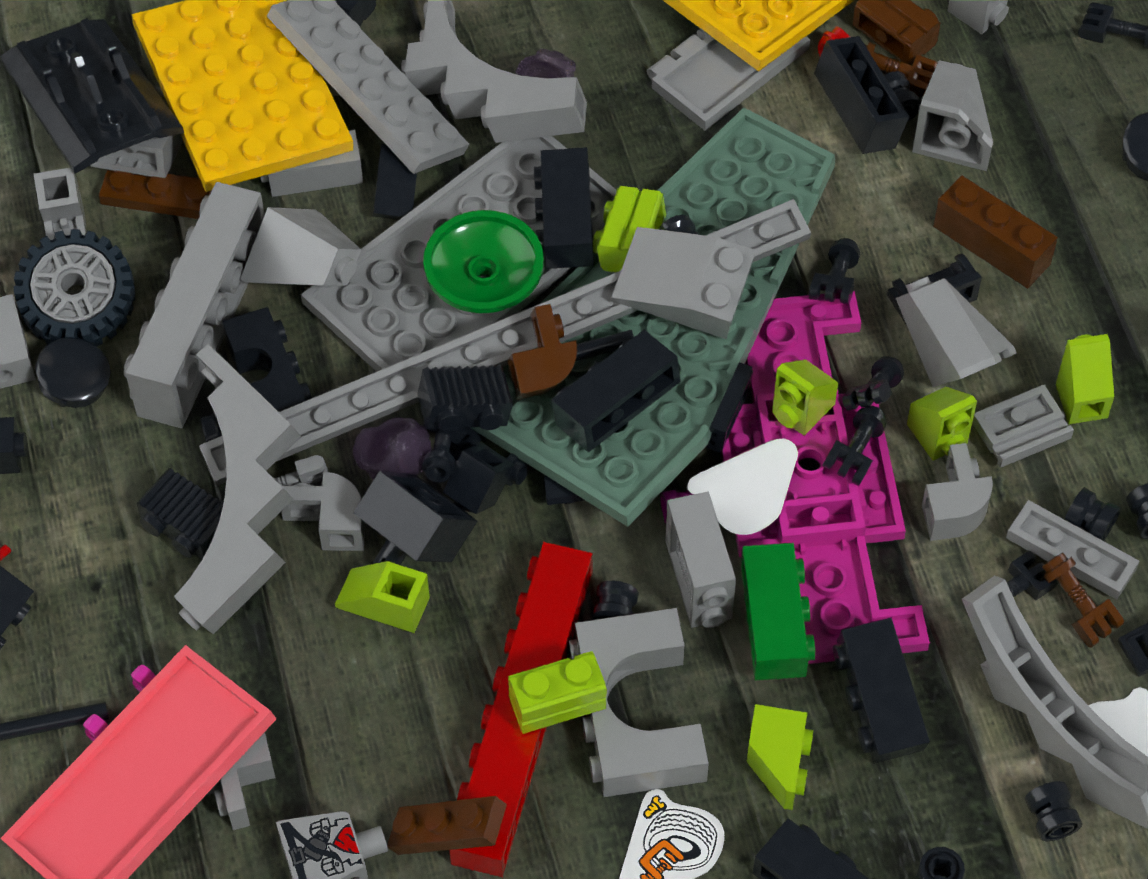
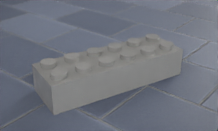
(190, 310)

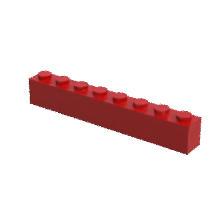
(507, 757)

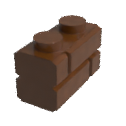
(898, 27)

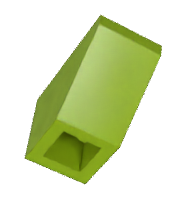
(1086, 379)
(802, 395)
(942, 420)
(386, 594)
(775, 751)

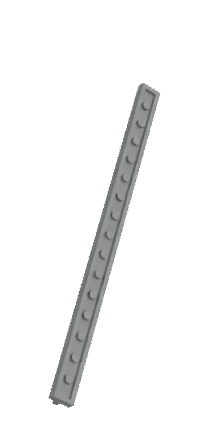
(492, 345)

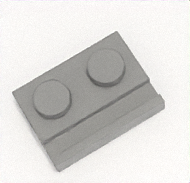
(1022, 425)

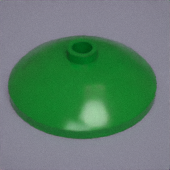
(478, 246)

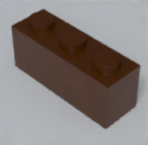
(995, 231)

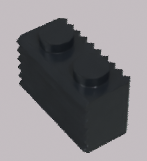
(464, 398)
(180, 513)

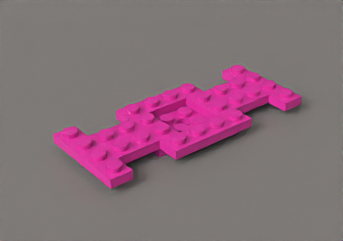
(822, 511)

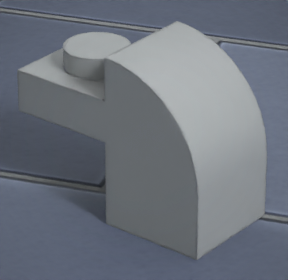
(60, 202)
(960, 504)
(332, 507)
(249, 769)

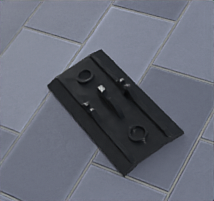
(88, 92)

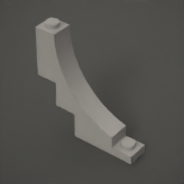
(238, 557)

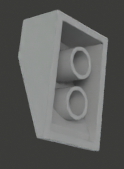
(685, 278)

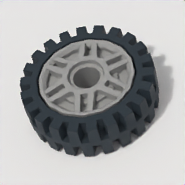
(69, 262)

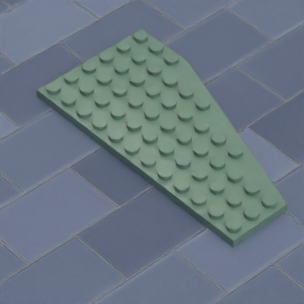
(731, 178)

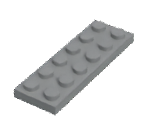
(369, 82)

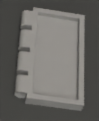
(709, 79)

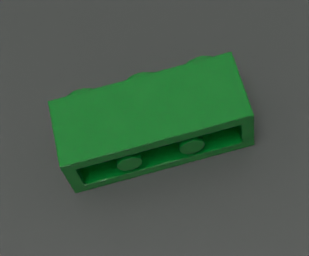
(776, 611)

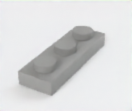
(1095, 560)

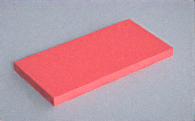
(140, 774)

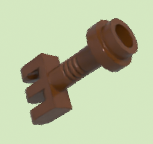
(917, 74)
(1092, 615)

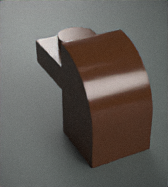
(543, 368)

